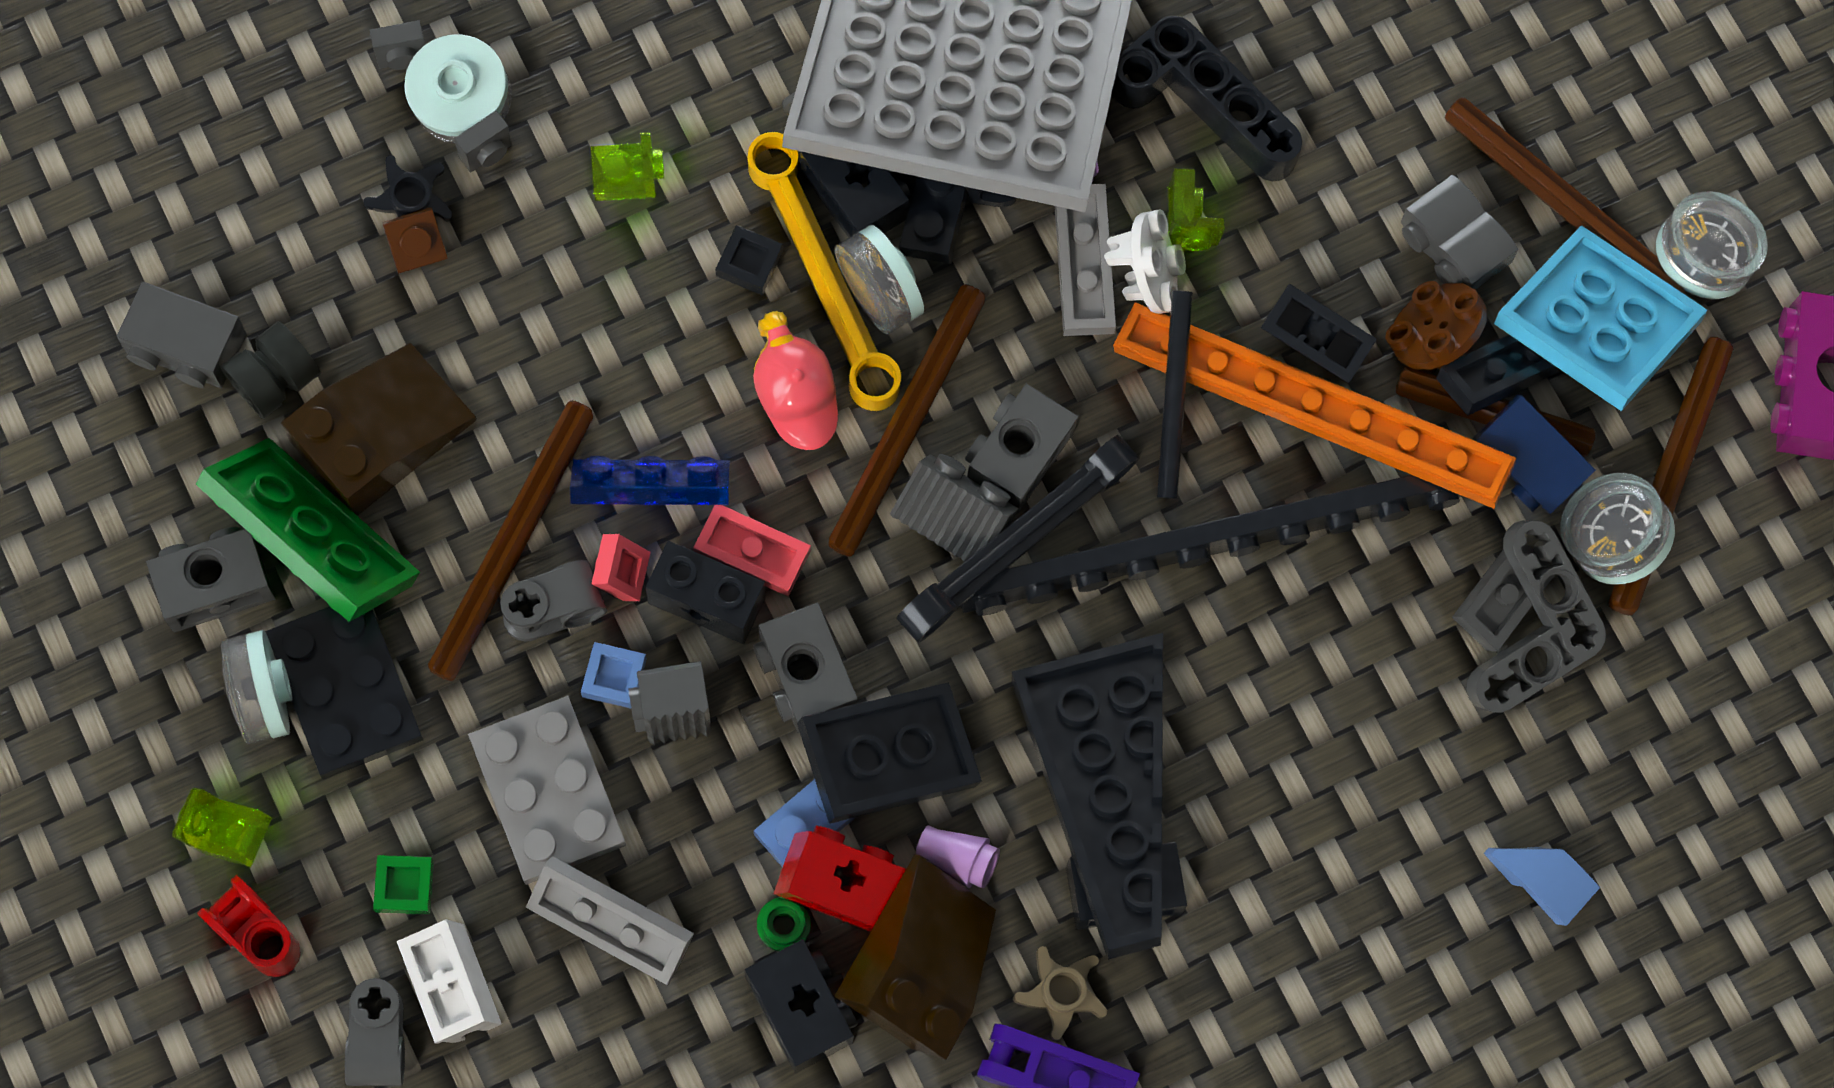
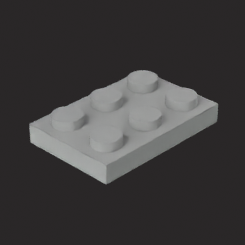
(546, 788)

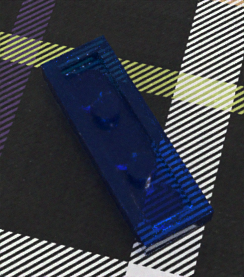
(650, 481)

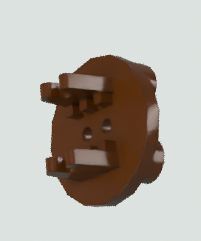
(1437, 325)

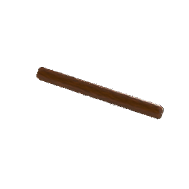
(1548, 184)
(906, 420)
(1681, 449)
(510, 541)

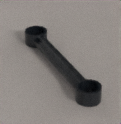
(941, 600)

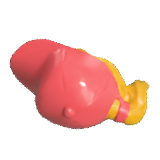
(795, 385)

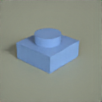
(611, 674)

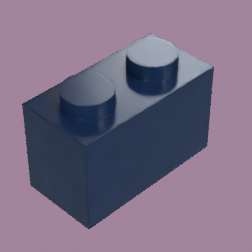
(1546, 463)

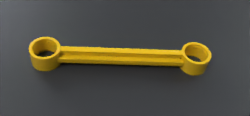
(824, 272)

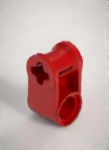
(246, 923)

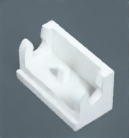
(448, 981)

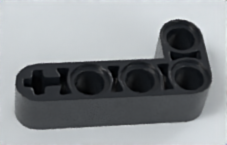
(1213, 103)

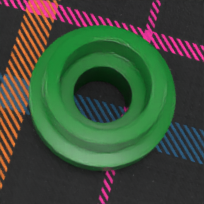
(778, 908)

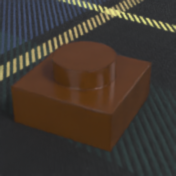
(414, 240)

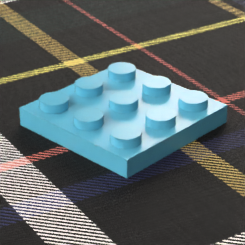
(1600, 317)

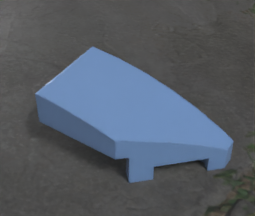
(1548, 877)

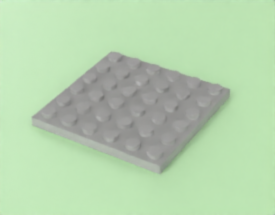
(963, 91)

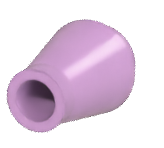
(960, 855)

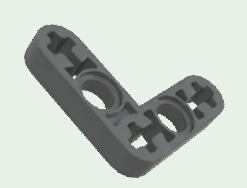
(1555, 632)

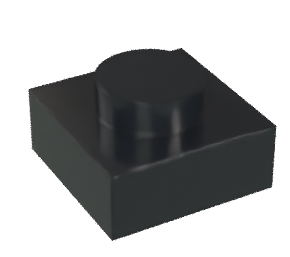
(749, 260)

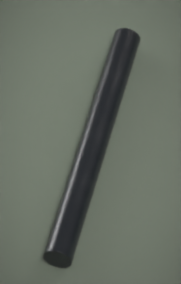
(1174, 394)

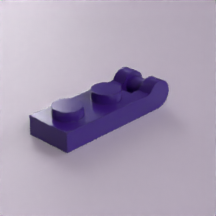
(1048, 1064)

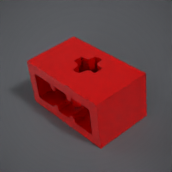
(811, 882)

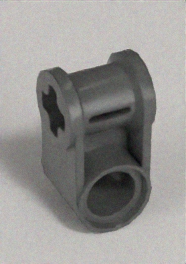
(558, 601)
(375, 1046)

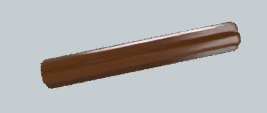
(1427, 390)

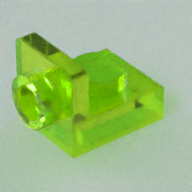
(626, 170)
(1185, 214)

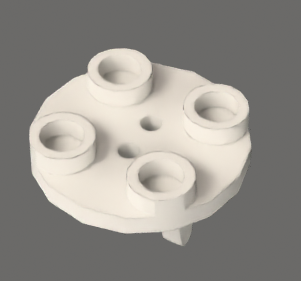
(1152, 259)

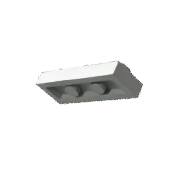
(1083, 271)
(609, 920)

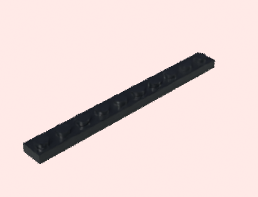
(1194, 544)

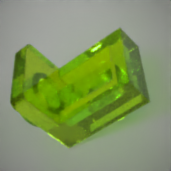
(221, 828)

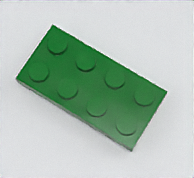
(308, 529)

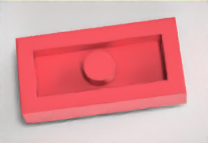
(752, 548)

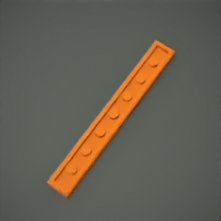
(1323, 408)

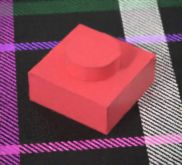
(620, 567)

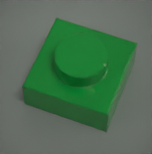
(403, 884)

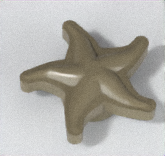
(1062, 991)

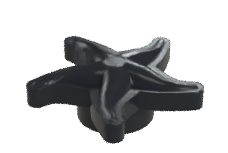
(409, 192)

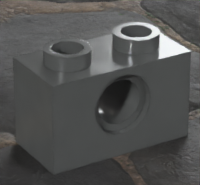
(1040, 423)
(240, 586)
(803, 637)

